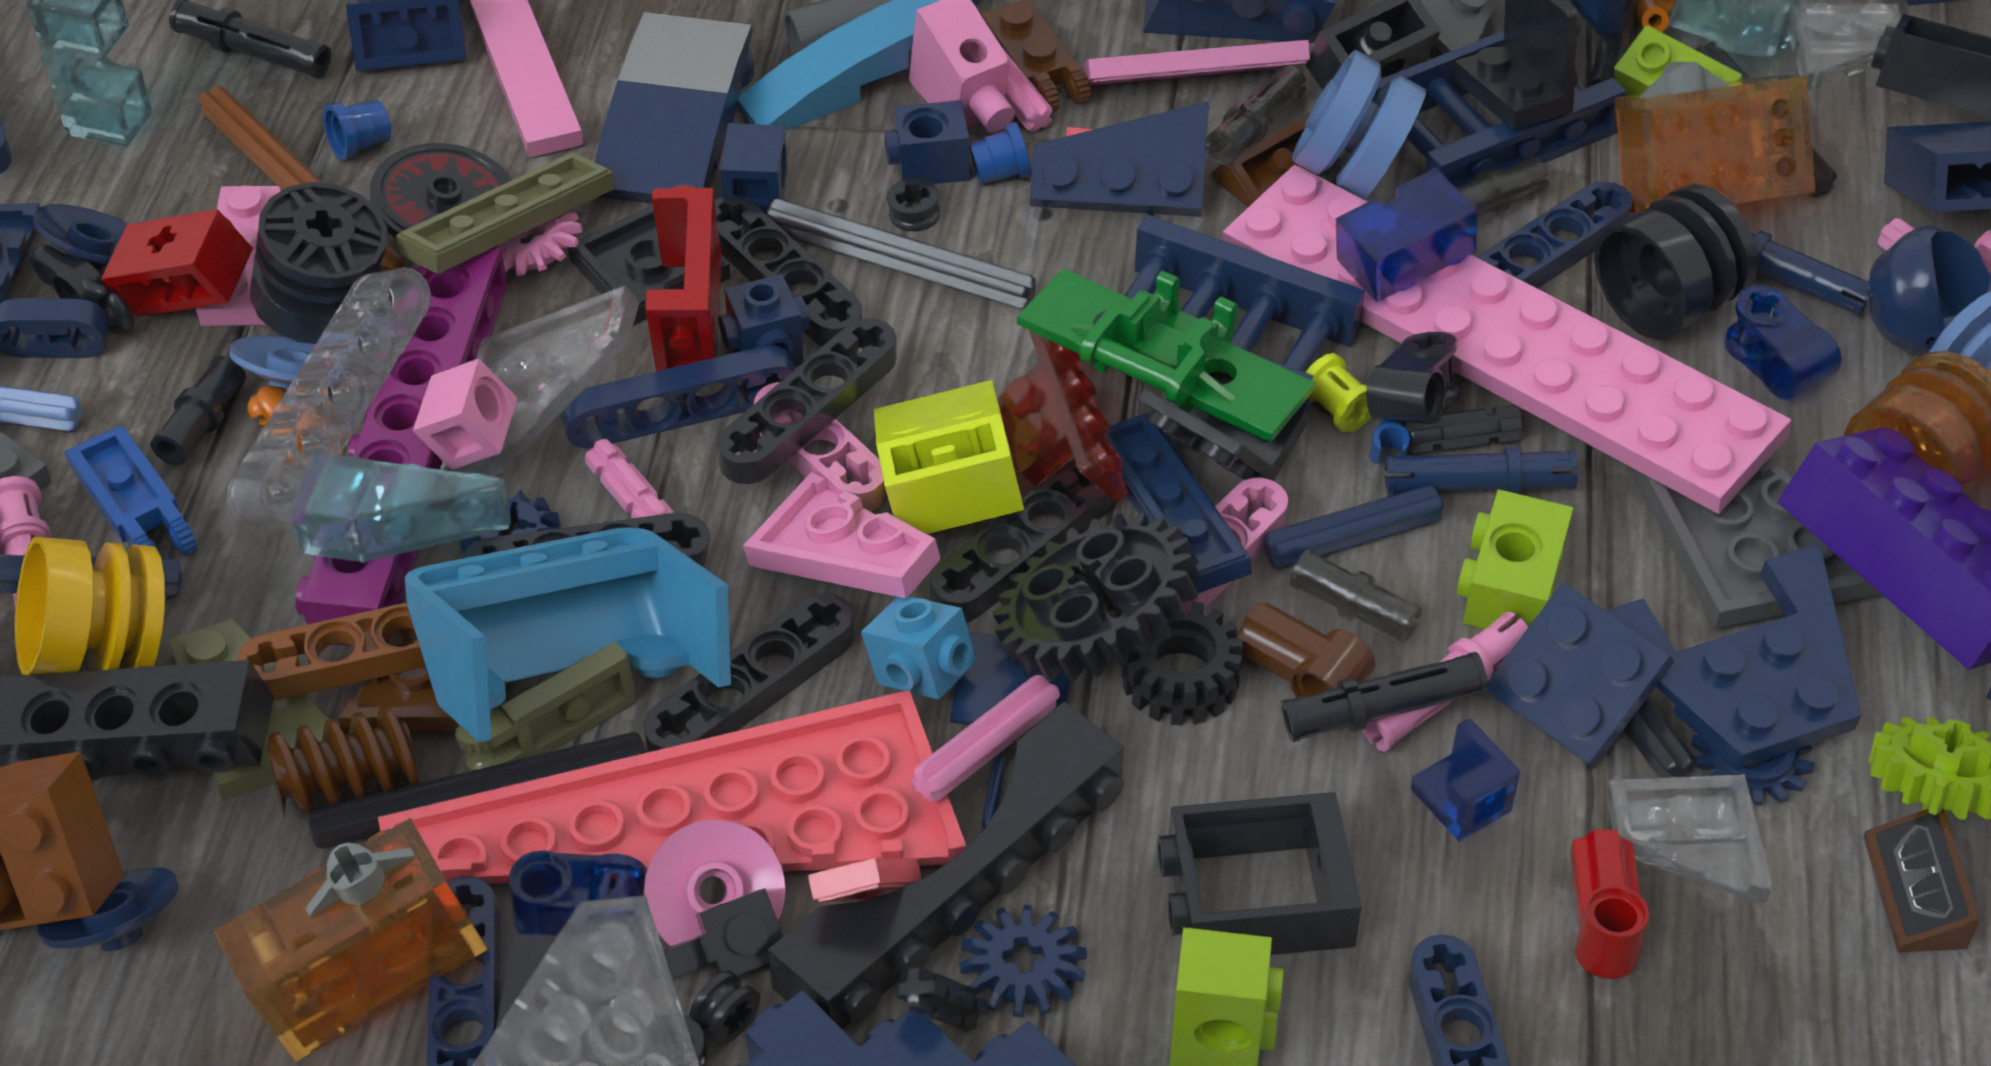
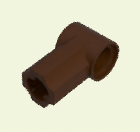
(1302, 653)

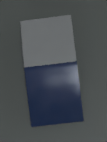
(672, 104)

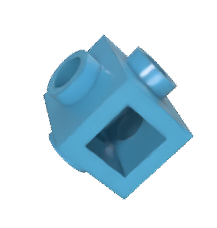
(919, 646)

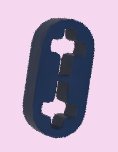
(52, 328)

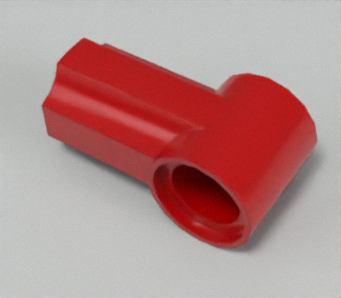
(1607, 904)

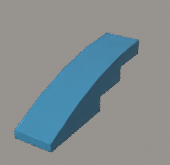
(833, 68)

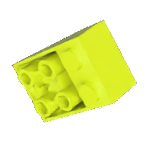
(947, 459)

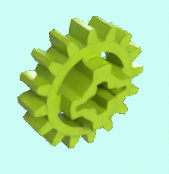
(1935, 765)

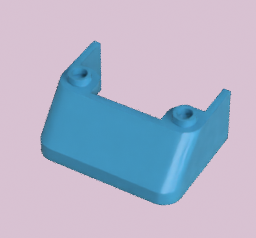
(559, 602)

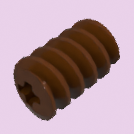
(341, 759)

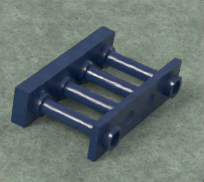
(1499, 145)
(1253, 281)

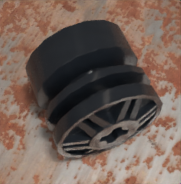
(310, 254)
(1676, 260)

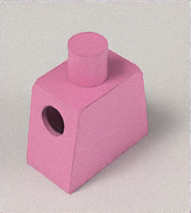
(960, 60)

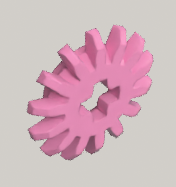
(543, 248)

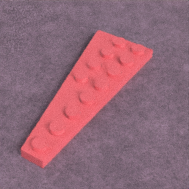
(810, 785)

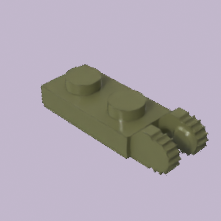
(555, 710)

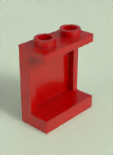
(685, 320)

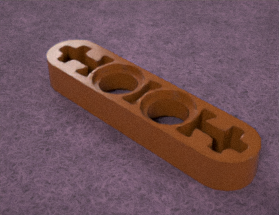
(368, 661)

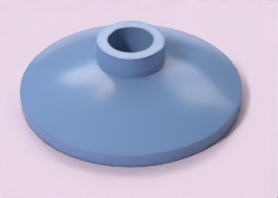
(271, 357)

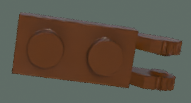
(1037, 51)

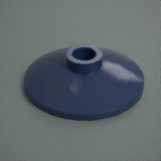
(80, 231)
(119, 919)

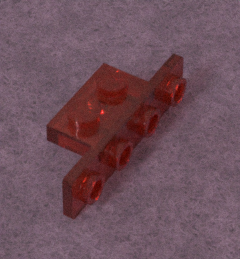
(1054, 417)

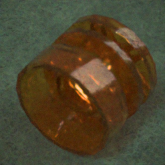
(1942, 409)

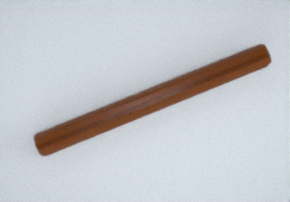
(265, 148)

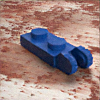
(128, 489)

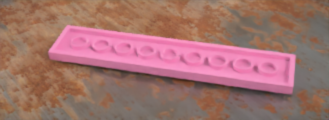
(1540, 353)

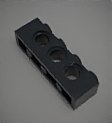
(139, 718)

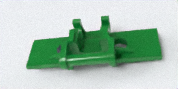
(1168, 349)

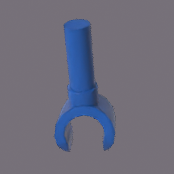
(1390, 435)

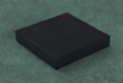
(629, 257)

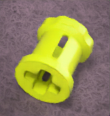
(1339, 393)

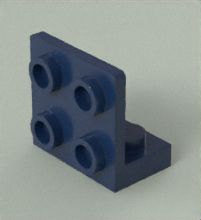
(405, 32)

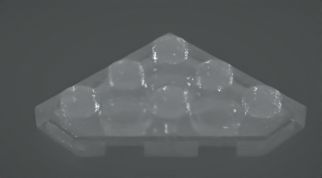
(551, 364)
(597, 997)

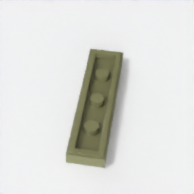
(504, 212)

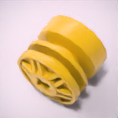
(79, 609)

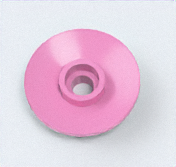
(703, 851)

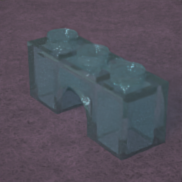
(90, 90)

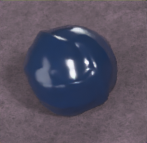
(1924, 286)

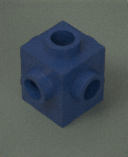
(764, 315)

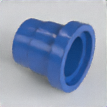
(355, 127)
(1001, 156)

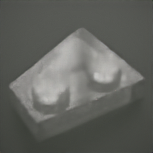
(1838, 37)
(1694, 829)

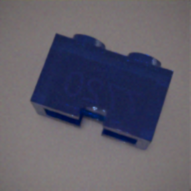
(1407, 238)

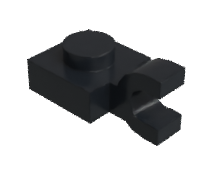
(732, 937)

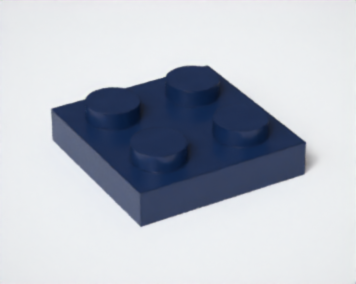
(1579, 675)

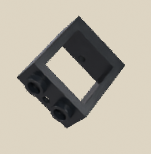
(1936, 64)
(1259, 827)

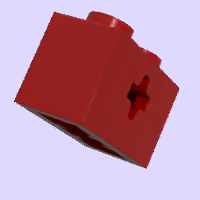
(177, 263)

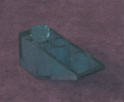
(385, 509)

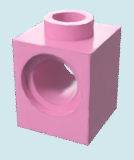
(465, 414)

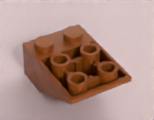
(52, 843)

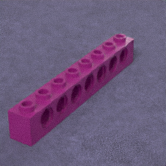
(458, 318)

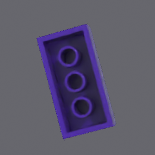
(1903, 533)

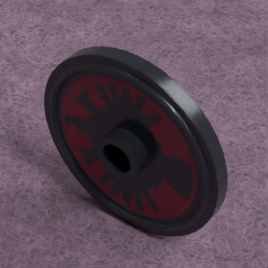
(429, 181)

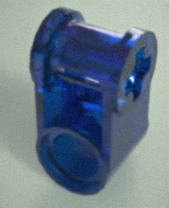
(1783, 349)
(569, 882)

